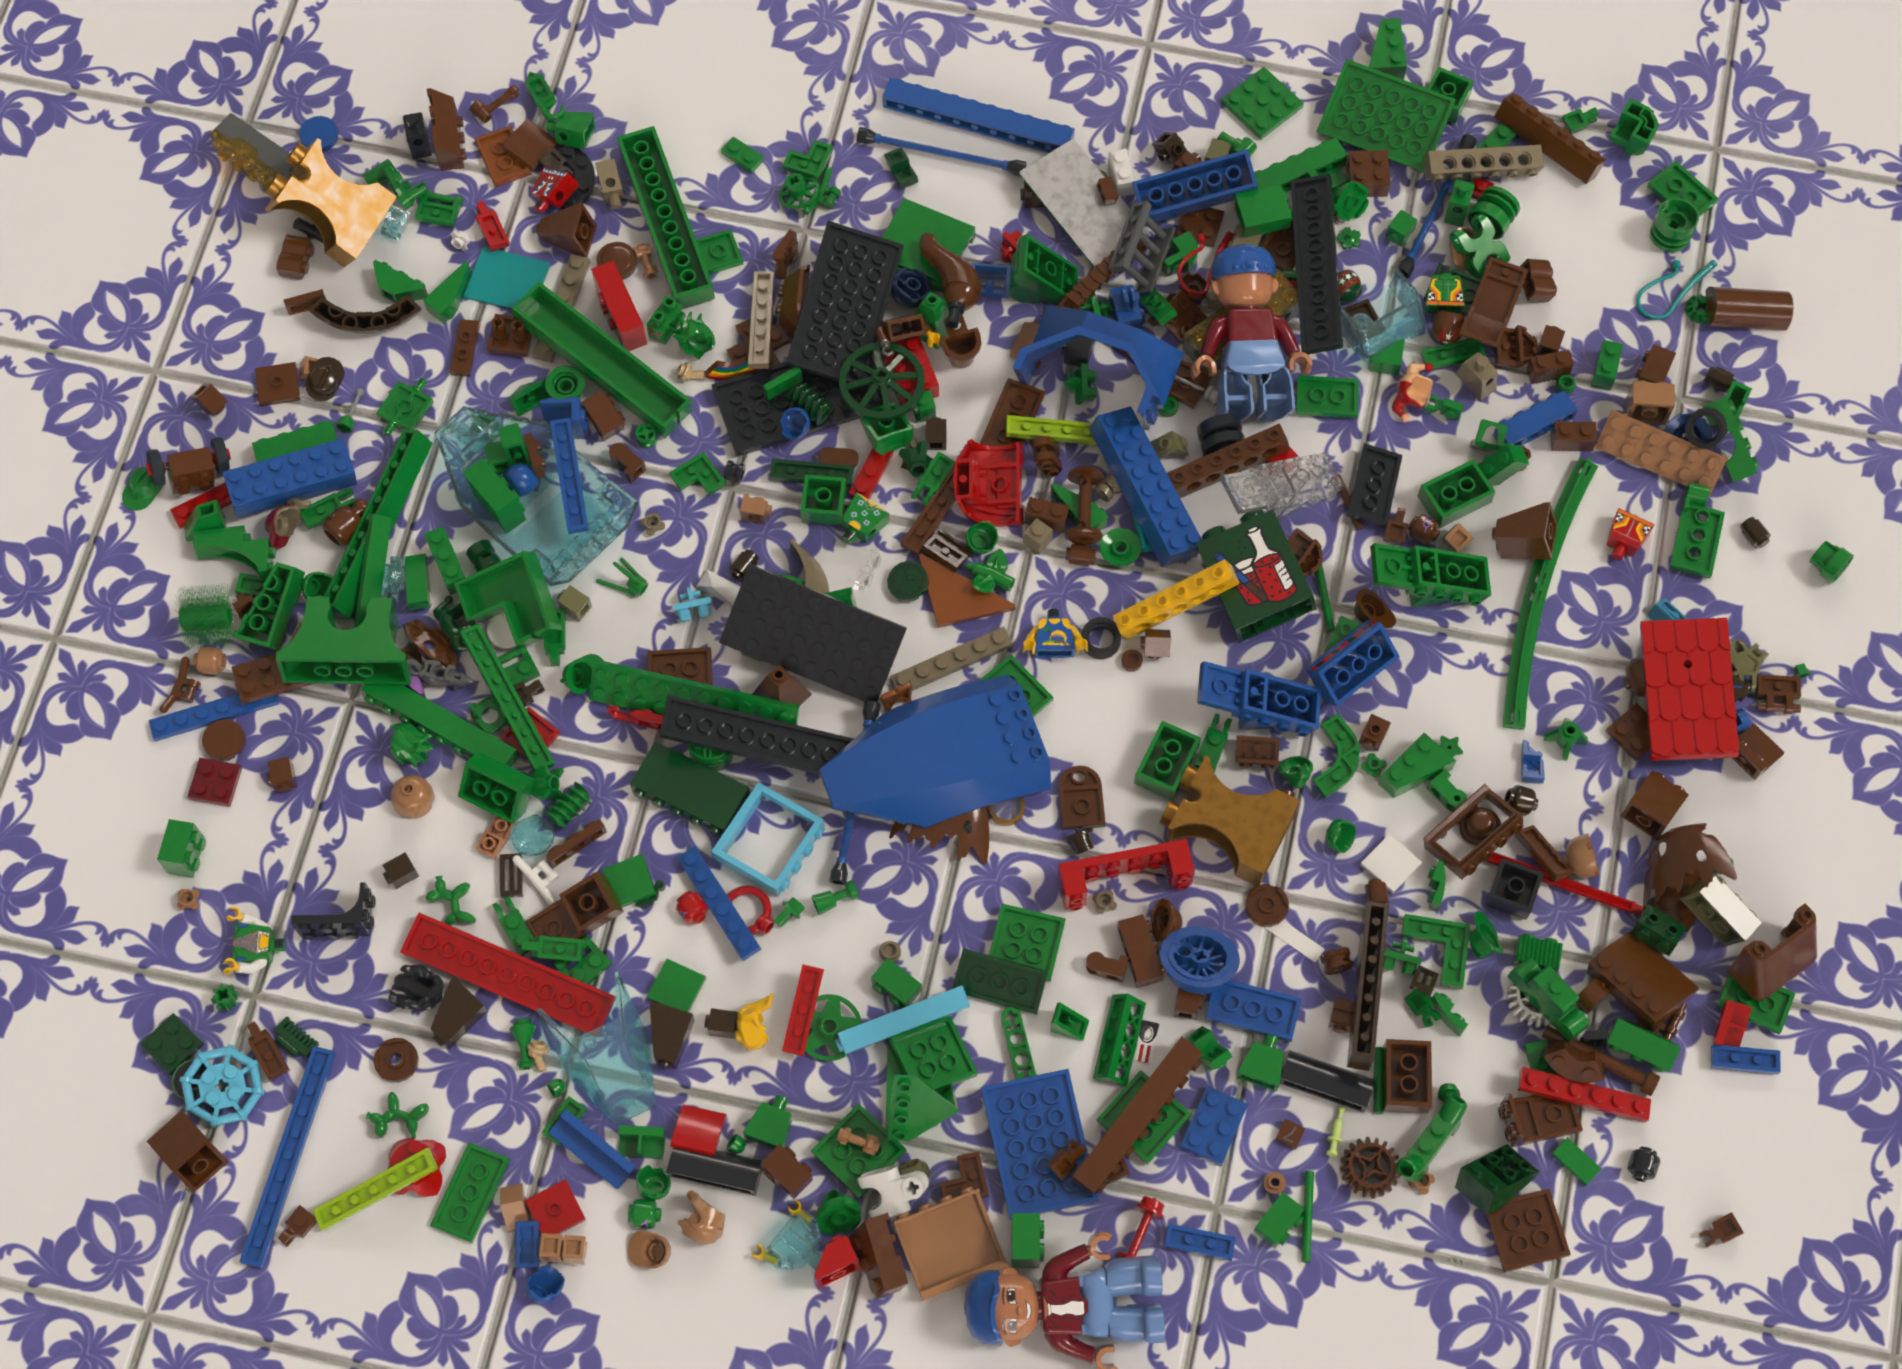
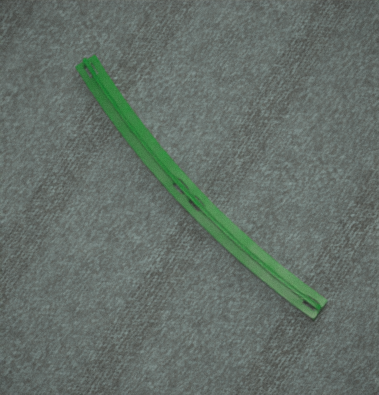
(1531, 610)

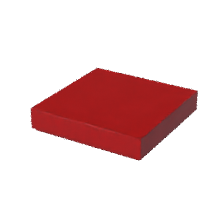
(546, 730)

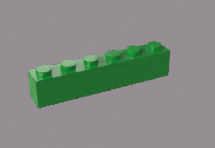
(1295, 167)

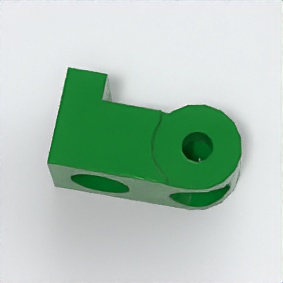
(1446, 791)

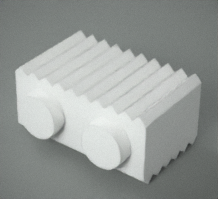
(1121, 171)

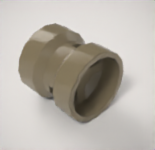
(1107, 488)

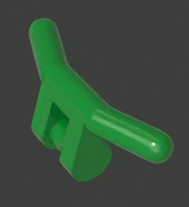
(832, 193)

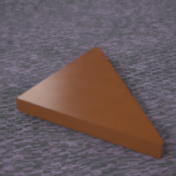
(956, 599)

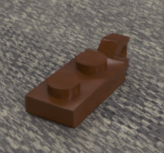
(267, 1052)

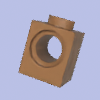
(1457, 538)

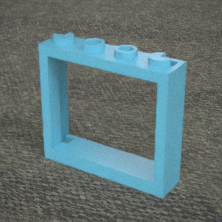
(793, 866)

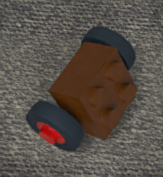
(189, 469)

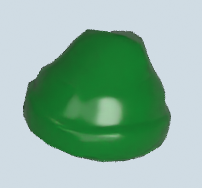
(1296, 770)

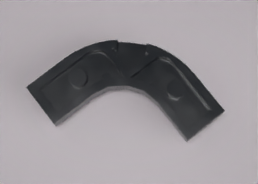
(584, 174)

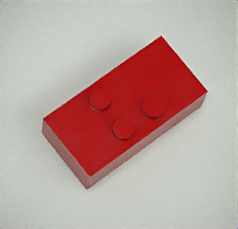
(618, 306)

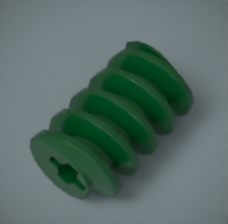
(804, 399)

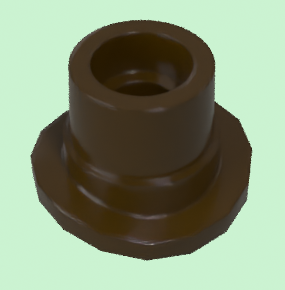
(1081, 840)

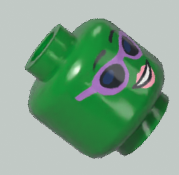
(644, 1214)

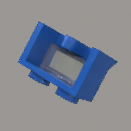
(994, 279)

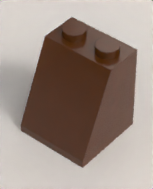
(1527, 533)
(1654, 804)
(187, 1151)

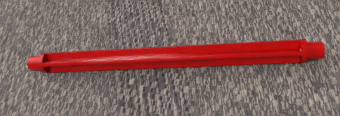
(1579, 888)

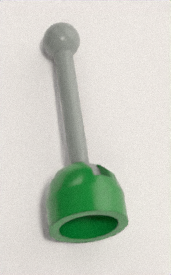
(346, 422)

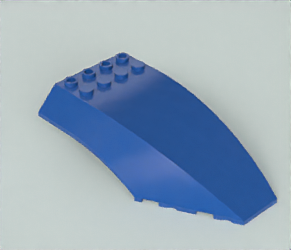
(942, 756)

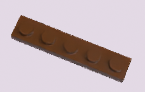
(931, 516)

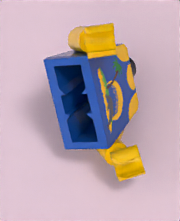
(1054, 638)

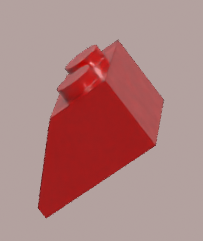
(836, 1261)

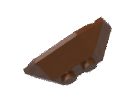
(792, 298)

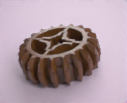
(1377, 1172)

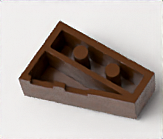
(877, 1256)

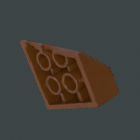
(446, 131)

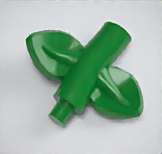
(991, 573)

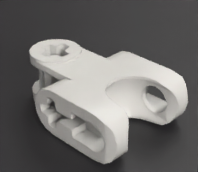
(894, 1189)

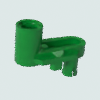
(385, 173)

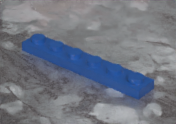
(569, 476)
(205, 714)
(719, 903)

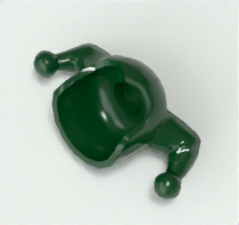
(452, 622)

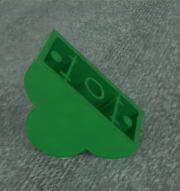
(1040, 273)

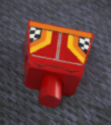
(1627, 534)

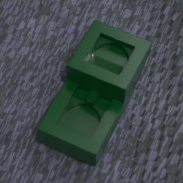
(901, 168)

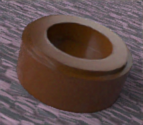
(1132, 660)

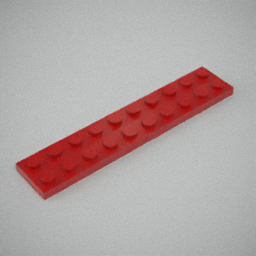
(507, 974)

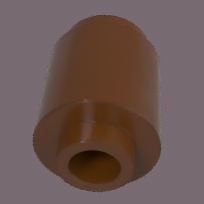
(1080, 555)
(1376, 891)

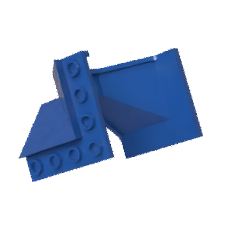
(1153, 357)

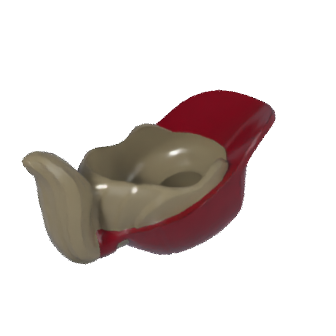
(283, 521)

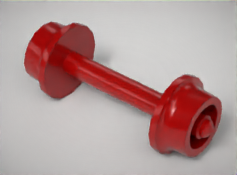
(1150, 1209)

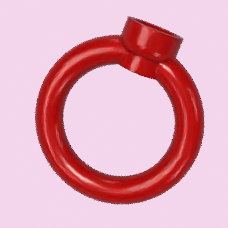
(764, 922)

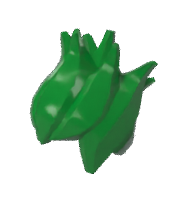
(694, 336)
(409, 744)

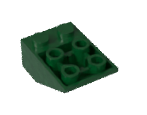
(1495, 1178)

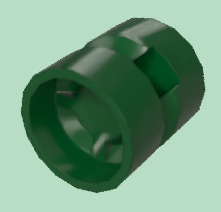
(482, 555)

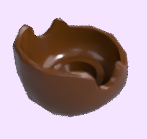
(1195, 283)

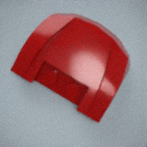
(990, 483)

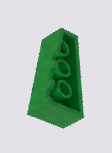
(272, 608)

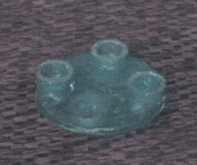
(532, 835)

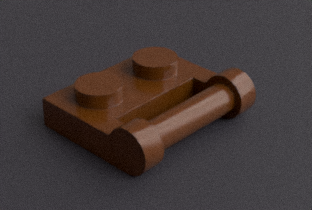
(785, 254)

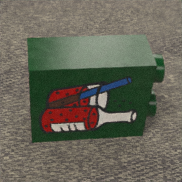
(1268, 573)

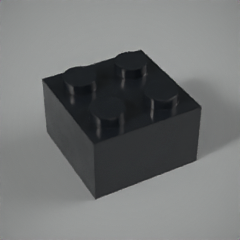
(1514, 889)

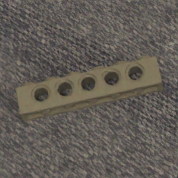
(1529, 154)

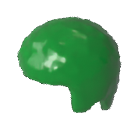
(315, 584)

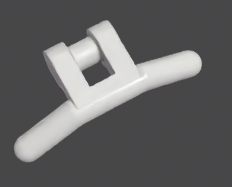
(533, 876)

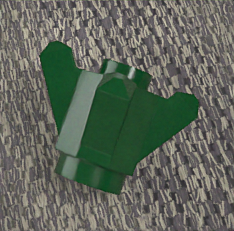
(915, 459)

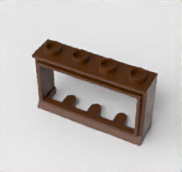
(1485, 849)

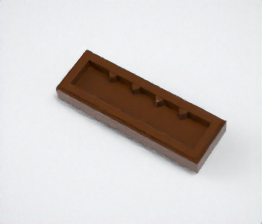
(464, 348)
(1544, 853)

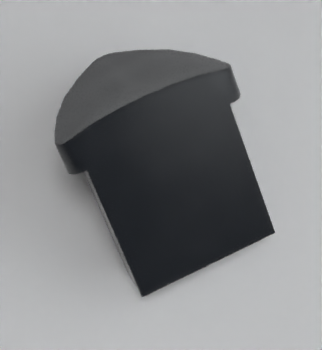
(1596, 1039)

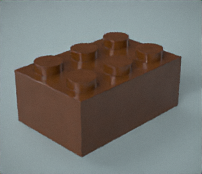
(1407, 1076)

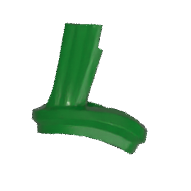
(476, 714)

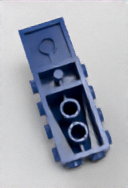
(1260, 699)

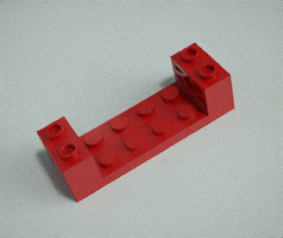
(1172, 854)

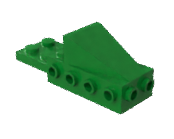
(1431, 574)

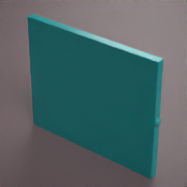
(504, 277)

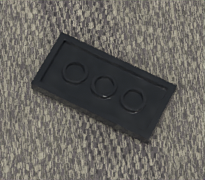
(1374, 485)

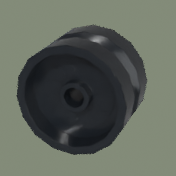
(1219, 432)

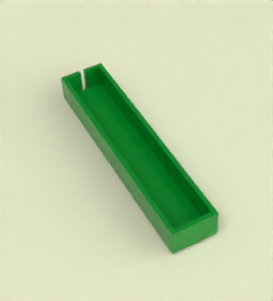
(602, 359)

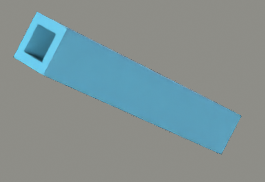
(902, 1020)

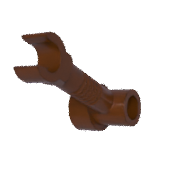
(483, 111)

